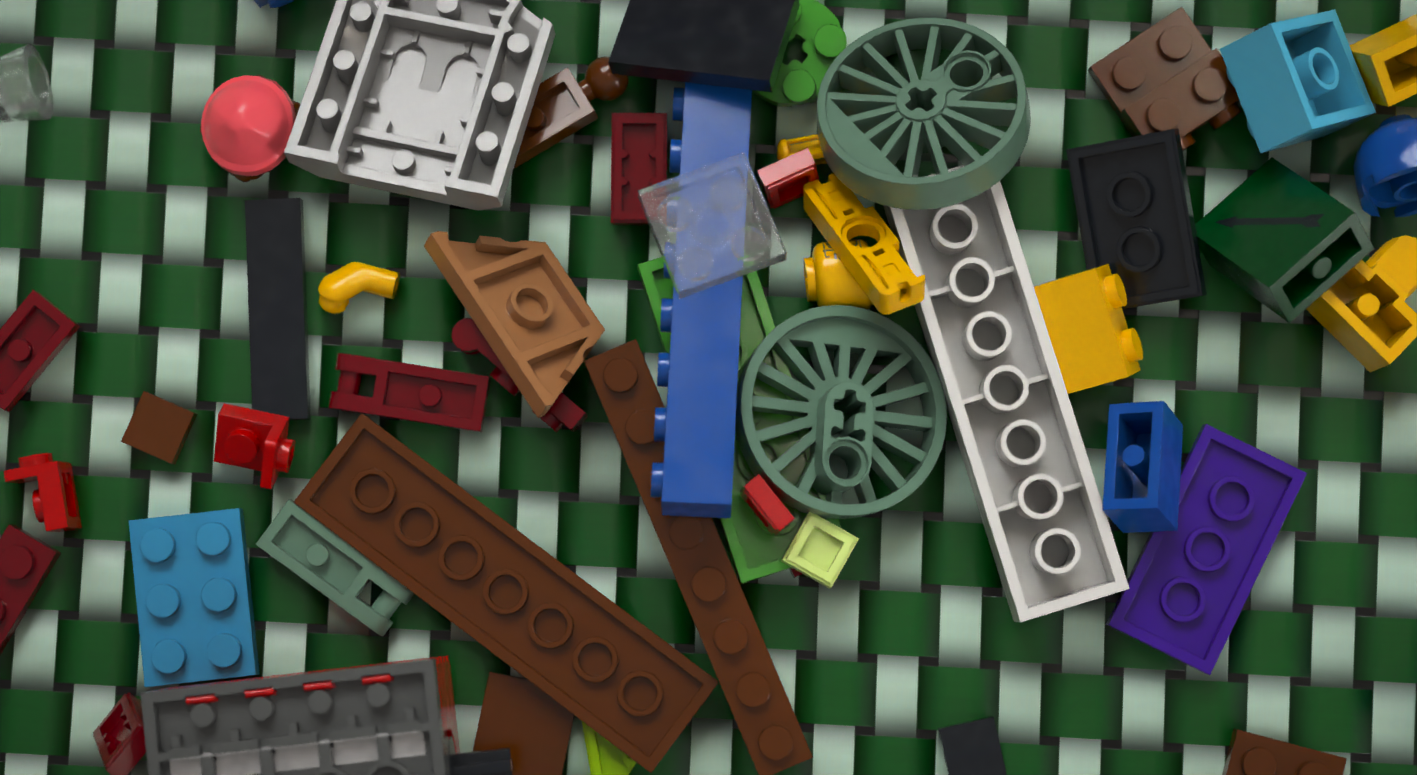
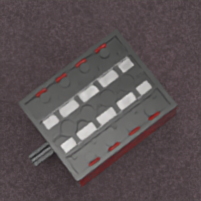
(316, 723)

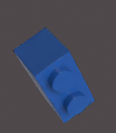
(1143, 467)

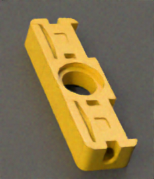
(877, 268)

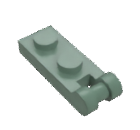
(332, 566)

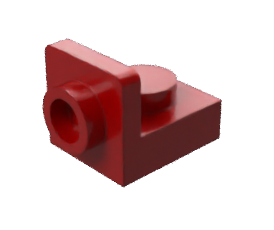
(254, 442)
(56, 498)

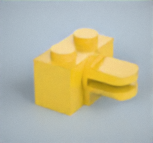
(1369, 305)

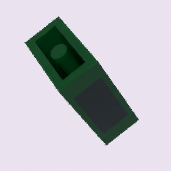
(1282, 239)

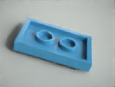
(193, 597)

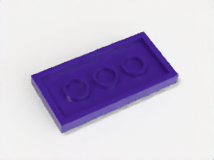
(1198, 578)

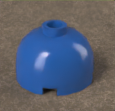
(1388, 167)

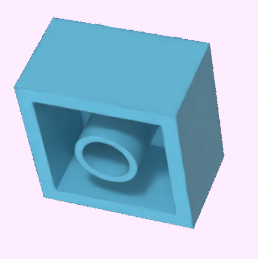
(1297, 80)

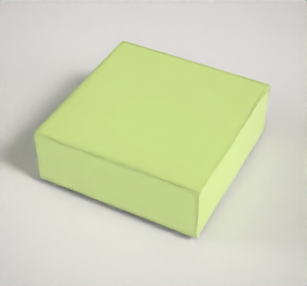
(819, 549)

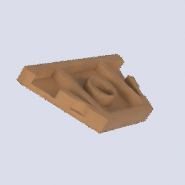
(522, 309)

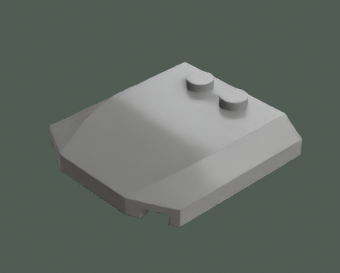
(422, 97)

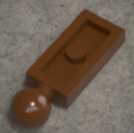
(565, 106)

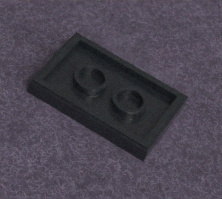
(705, 41)
(1139, 216)

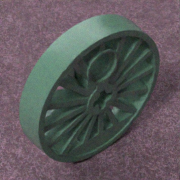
(923, 114)
(856, 440)

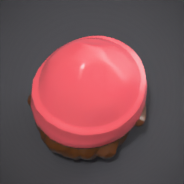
(248, 125)

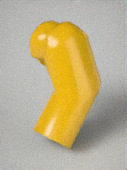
(351, 280)

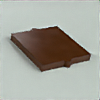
(526, 721)

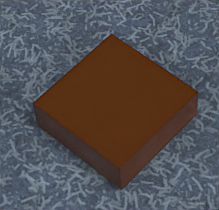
(159, 427)

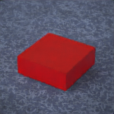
(786, 178)
(766, 505)

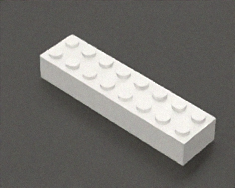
(1009, 406)

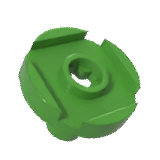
(822, 43)

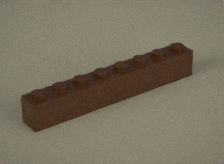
(701, 572)

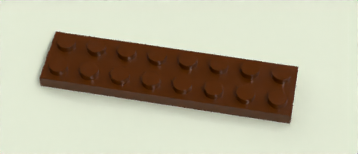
(506, 592)

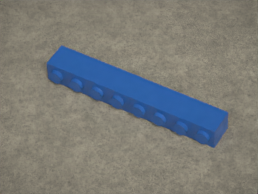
(703, 331)

